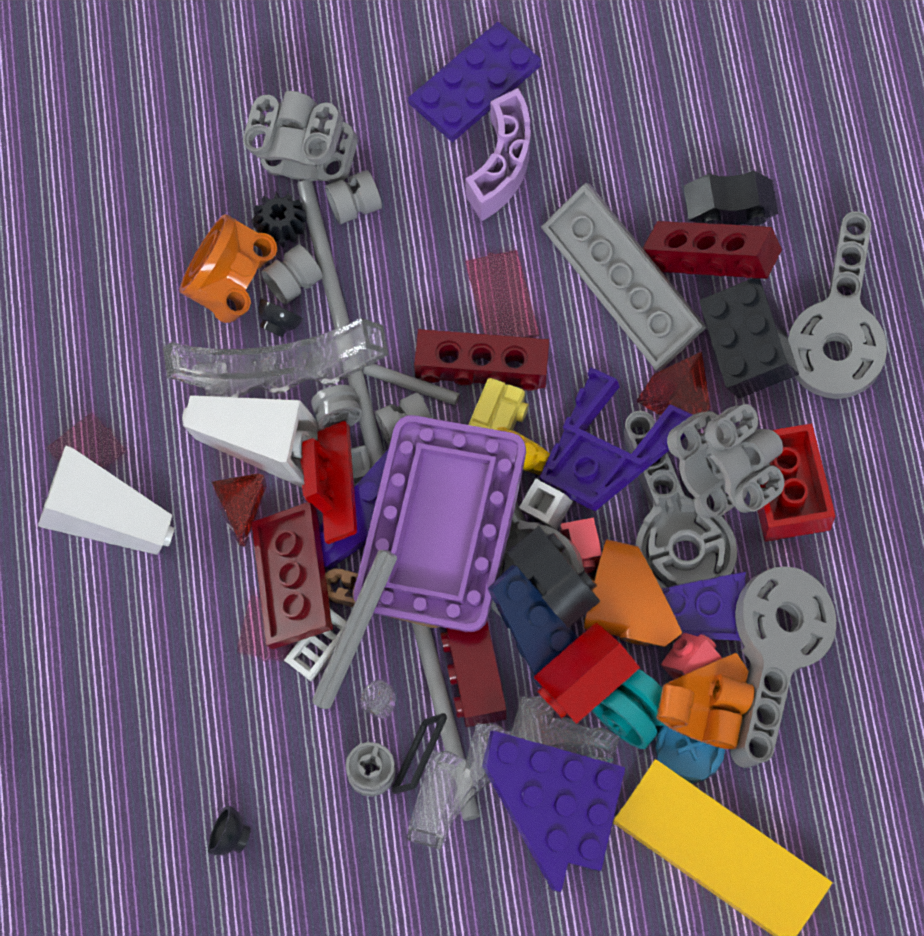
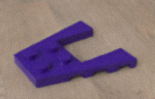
(591, 468)

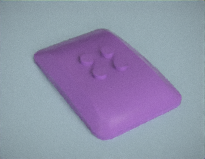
(446, 519)

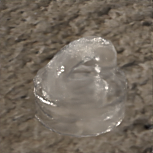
(378, 699)

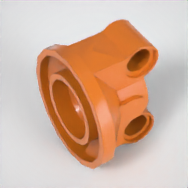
(226, 267)

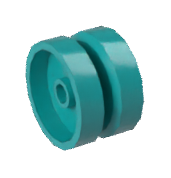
(632, 710)

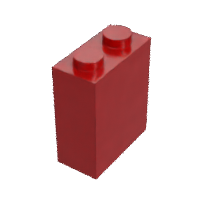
(585, 673)

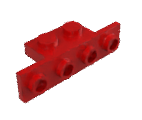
(330, 480)

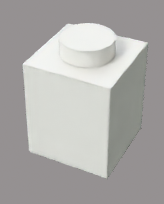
(546, 504)

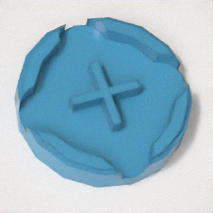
(687, 756)

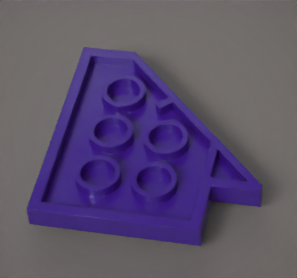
(556, 801)

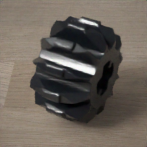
(287, 210)

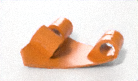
(708, 702)

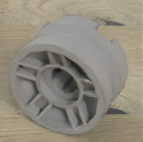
(336, 405)
(377, 781)

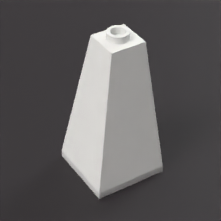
(254, 430)
(102, 508)

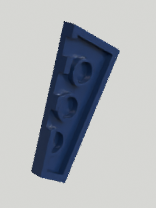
(531, 620)

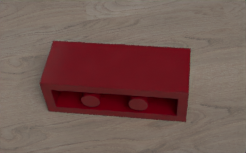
(476, 676)

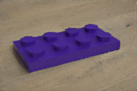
(467, 84)

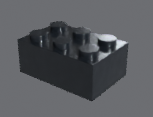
(748, 337)

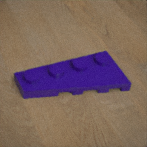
(365, 499)
(707, 606)

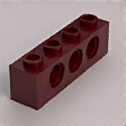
(713, 249)
(468, 347)

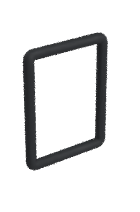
(397, 787)

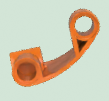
(631, 599)

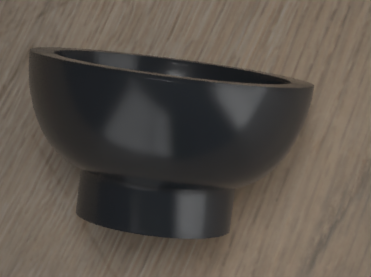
(276, 318)
(228, 833)

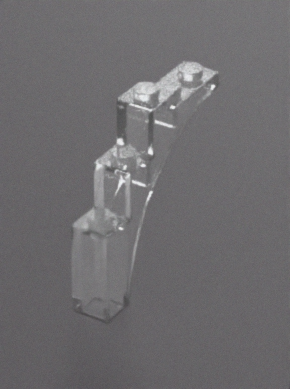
(278, 367)
(454, 781)

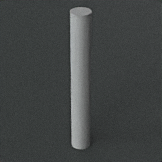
(412, 383)

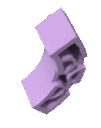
(505, 169)

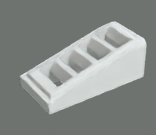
(320, 662)

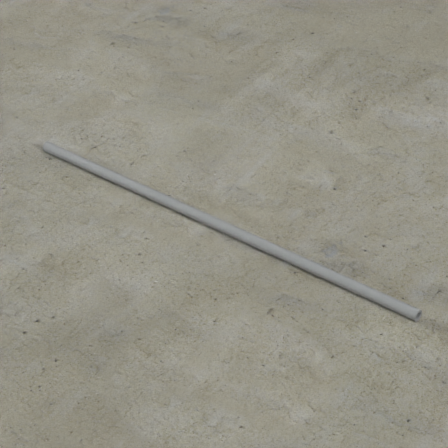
(375, 450)

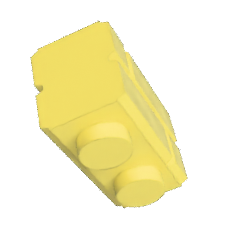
(499, 406)

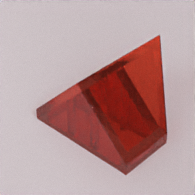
(679, 385)
(239, 502)

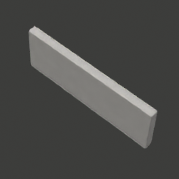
(623, 277)

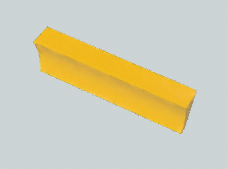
(722, 852)

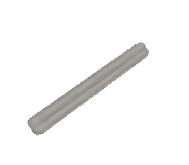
(354, 629)

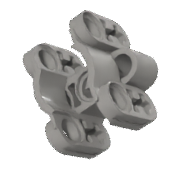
(300, 137)
(728, 460)

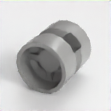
(353, 197)
(294, 272)
(390, 415)

